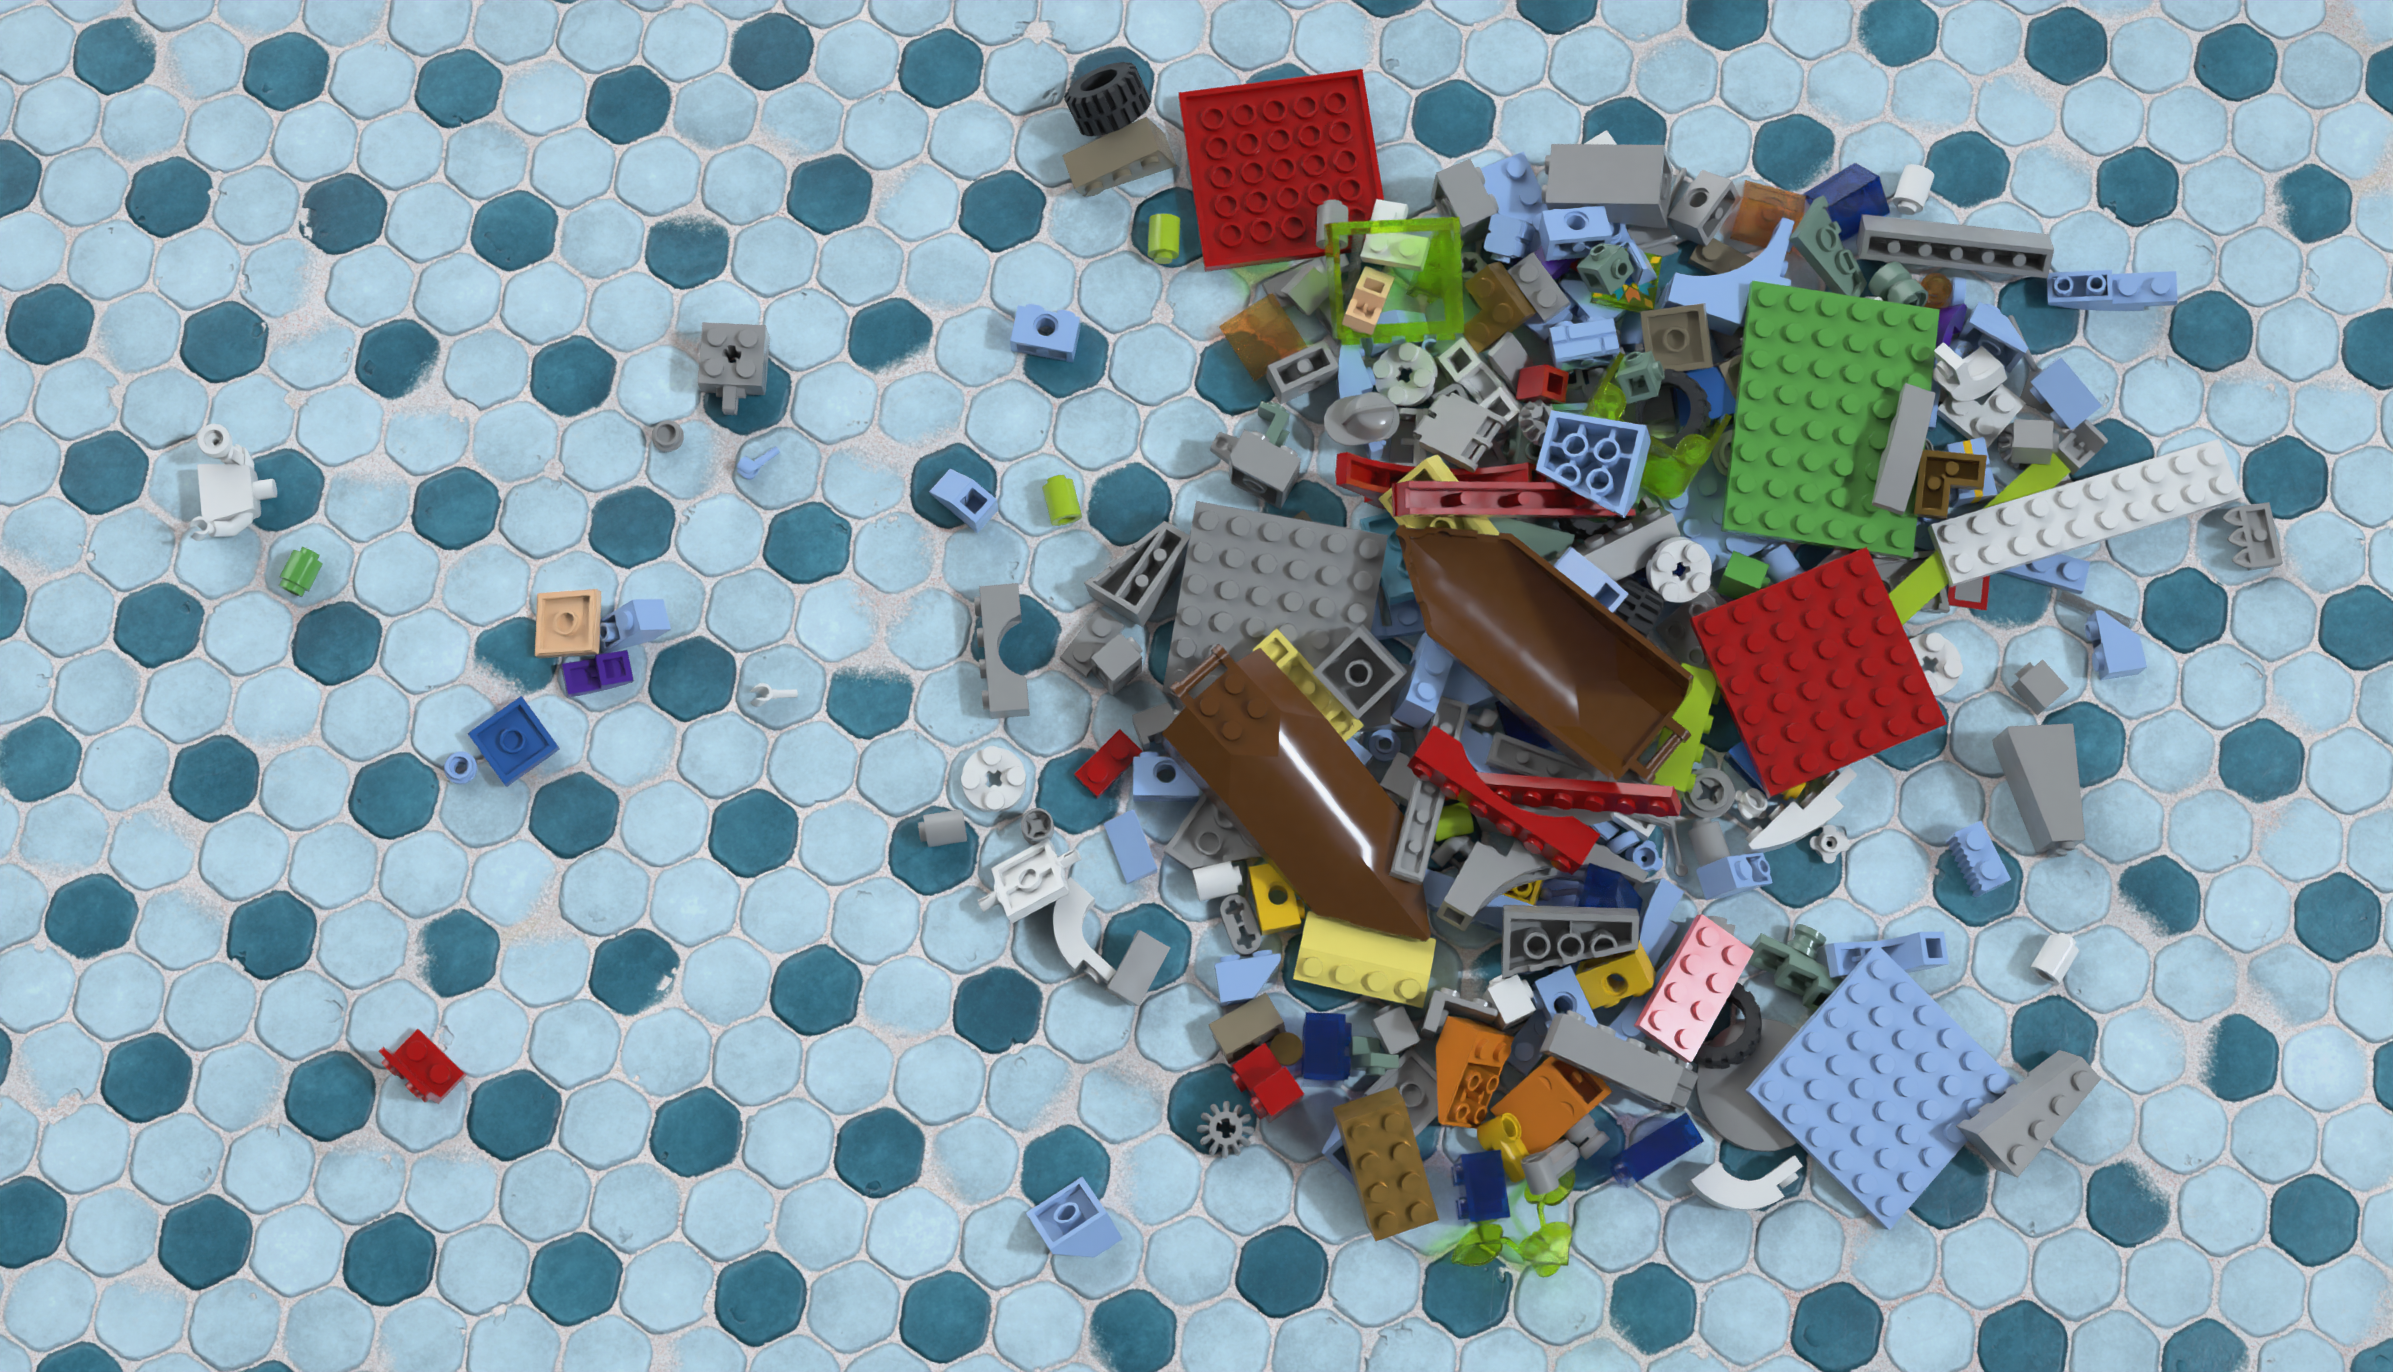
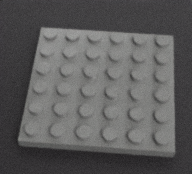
(1268, 573)

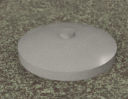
(1723, 1093)

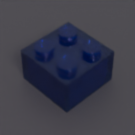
(1324, 1050)
(1481, 1188)

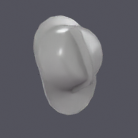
(1361, 419)

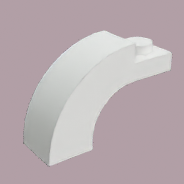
(1967, 377)
(1067, 925)
(1732, 1194)

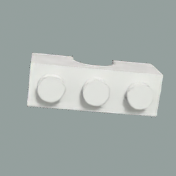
(1481, 381)

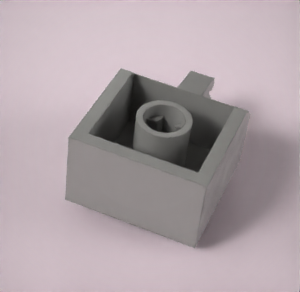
(733, 380)
(1258, 465)

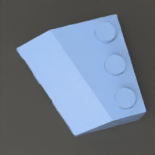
(1595, 458)

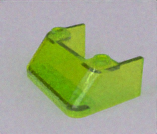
(1666, 470)

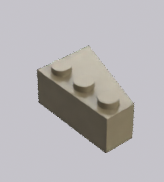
(1119, 158)

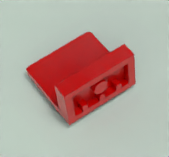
(425, 1067)

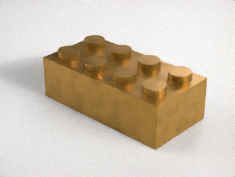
(1385, 1163)

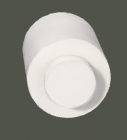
(1913, 189)
(1216, 880)
(2055, 958)

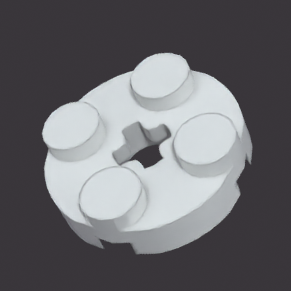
(1421, 381)
(1694, 579)
(1947, 660)
(992, 761)

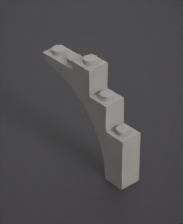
(1490, 874)

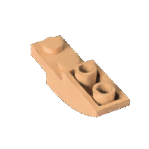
(1368, 300)

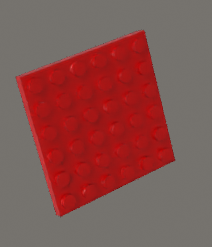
(1271, 157)
(1817, 672)

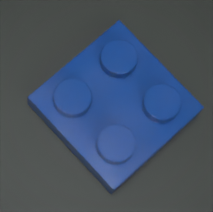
(513, 741)

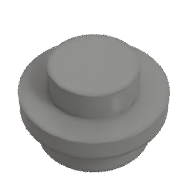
(667, 436)

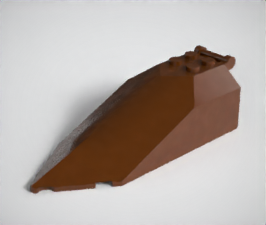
(1547, 649)
(1295, 792)

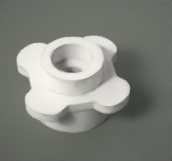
(1751, 803)
(1827, 853)

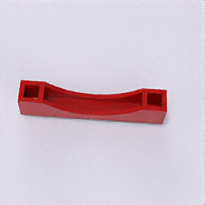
(1558, 839)

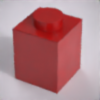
(1542, 383)

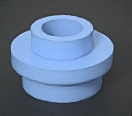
(1380, 754)
(452, 763)

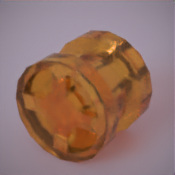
(1938, 285)

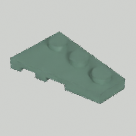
(1821, 247)

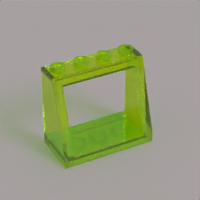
(1451, 278)

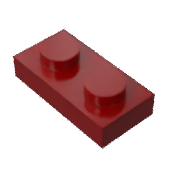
(1108, 763)

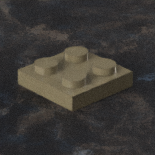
(1678, 337)

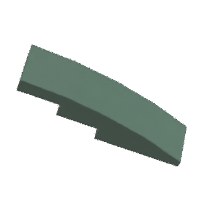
(1540, 539)
(1794, 970)

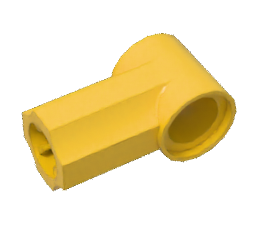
(1504, 1134)

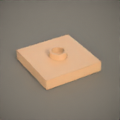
(568, 623)

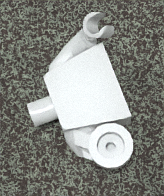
(228, 490)

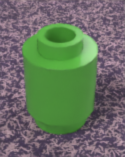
(300, 571)

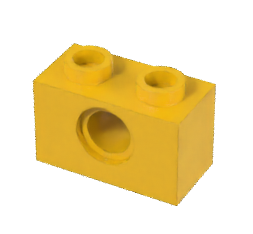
(1274, 917)
(1603, 990)

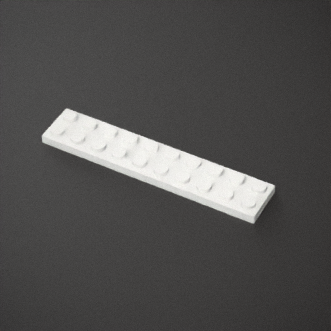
(2084, 512)

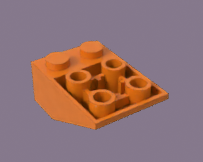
(1468, 1069)
(1551, 1102)

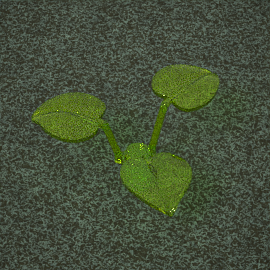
(1544, 1249)

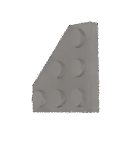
(1208, 839)

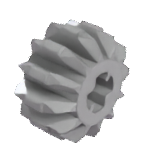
(1216, 1136)

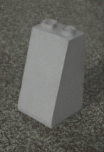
(1625, 179)
(2044, 784)

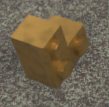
(1502, 307)
(1944, 471)

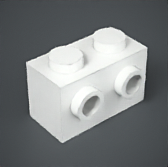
(1511, 1000)

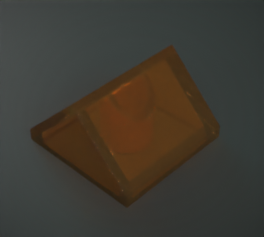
(1762, 210)

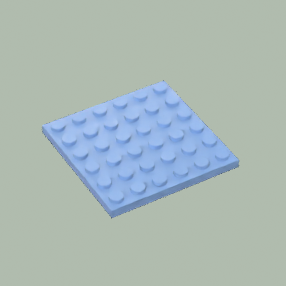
(1879, 1087)

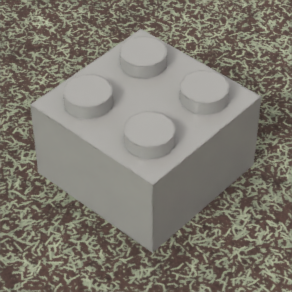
(1462, 194)
(1359, 671)

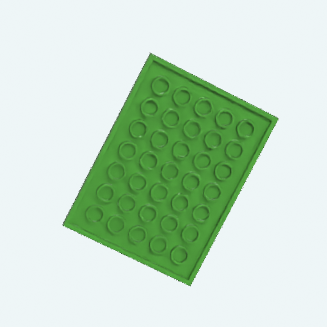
(1817, 415)

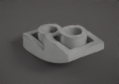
(1508, 358)

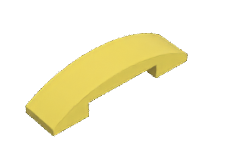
(1300, 673)

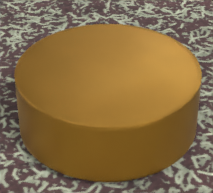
(1287, 1048)

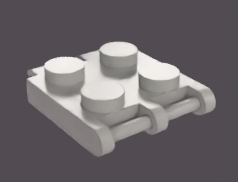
(1458, 430)

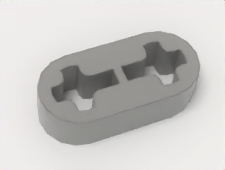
(1232, 927)

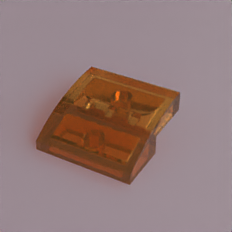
(1262, 335)

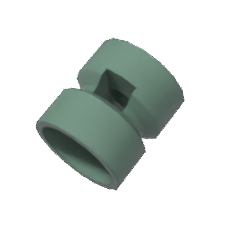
(1896, 285)

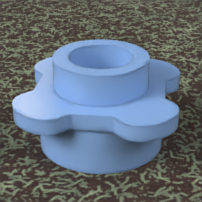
(1648, 850)

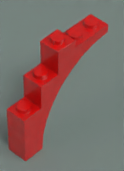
(1375, 478)

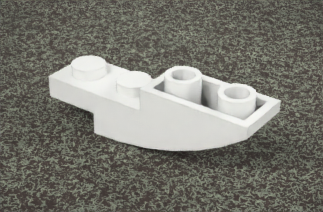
(1795, 823)

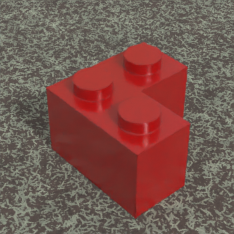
(1267, 1083)

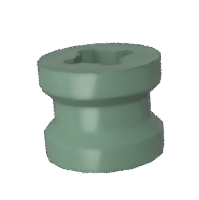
(1807, 940)

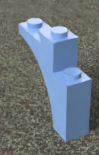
(1728, 292)

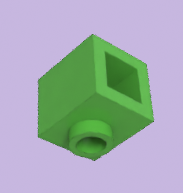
(1743, 576)

